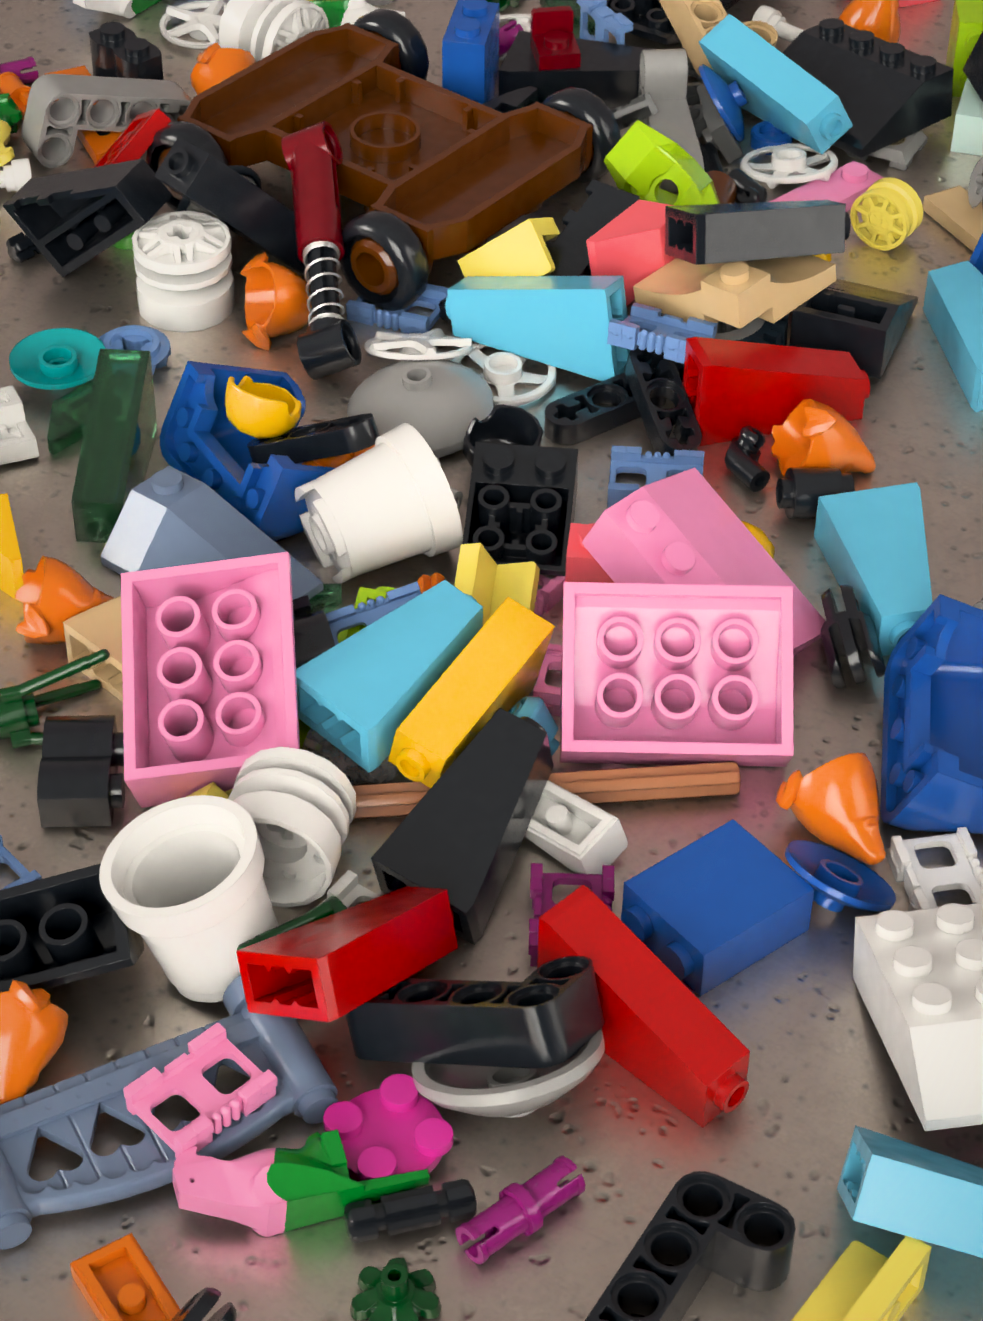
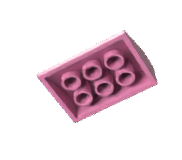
(689, 535)
(205, 672)
(676, 674)

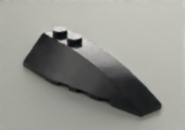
(62, 931)

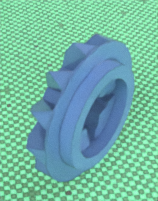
(141, 339)

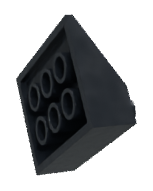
(878, 82)

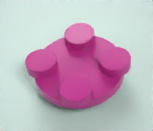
(389, 1130)

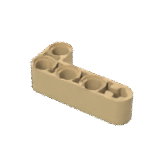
(697, 18)

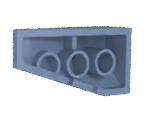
(185, 522)

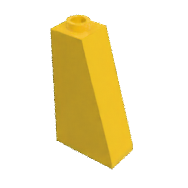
(487, 675)

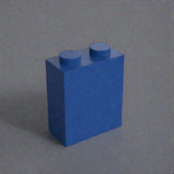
(472, 50)
(717, 906)

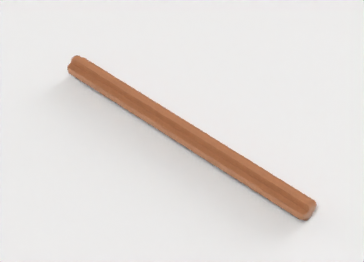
(594, 786)

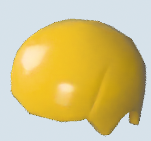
(261, 408)

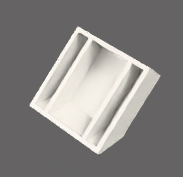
(926, 1000)

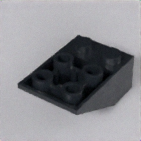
(855, 321)
(522, 503)

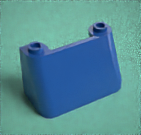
(211, 449)
(935, 723)

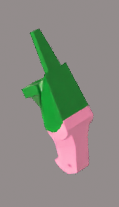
(280, 1186)

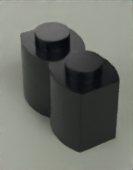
(122, 54)
(80, 771)

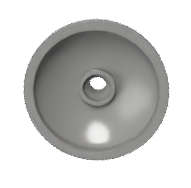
(429, 395)
(505, 1090)

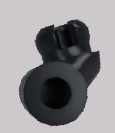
(747, 188)
(743, 458)

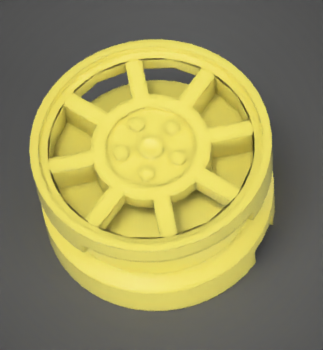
(888, 213)

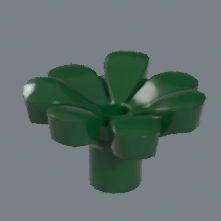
(395, 1294)

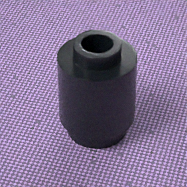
(802, 486)

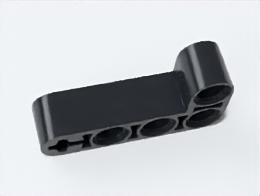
(483, 1021)
(718, 1242)

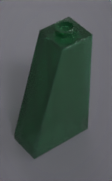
(115, 441)

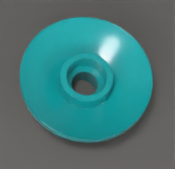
(55, 358)

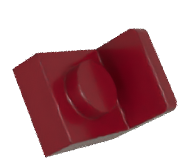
(554, 39)

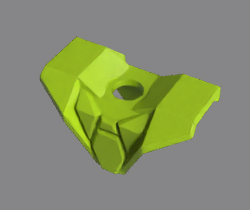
(648, 158)

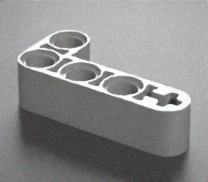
(665, 77)
(77, 110)

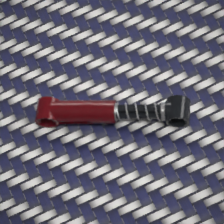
(313, 162)

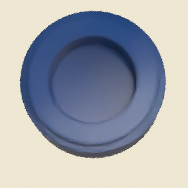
(766, 134)

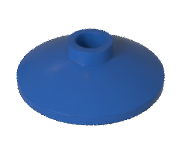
(727, 99)
(839, 878)

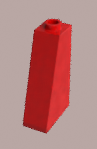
(762, 383)
(348, 956)
(648, 1013)

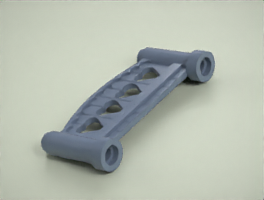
(71, 1110)

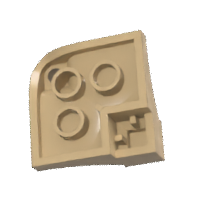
(735, 290)

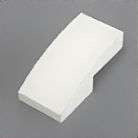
(16, 437)

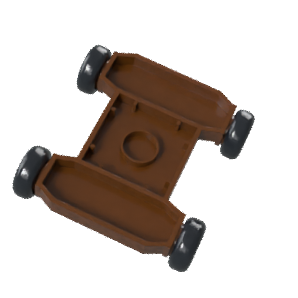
(419, 158)

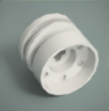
(268, 24)
(184, 271)
(301, 819)

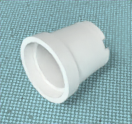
(381, 507)
(191, 889)

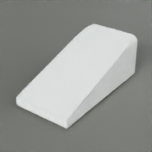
(575, 831)

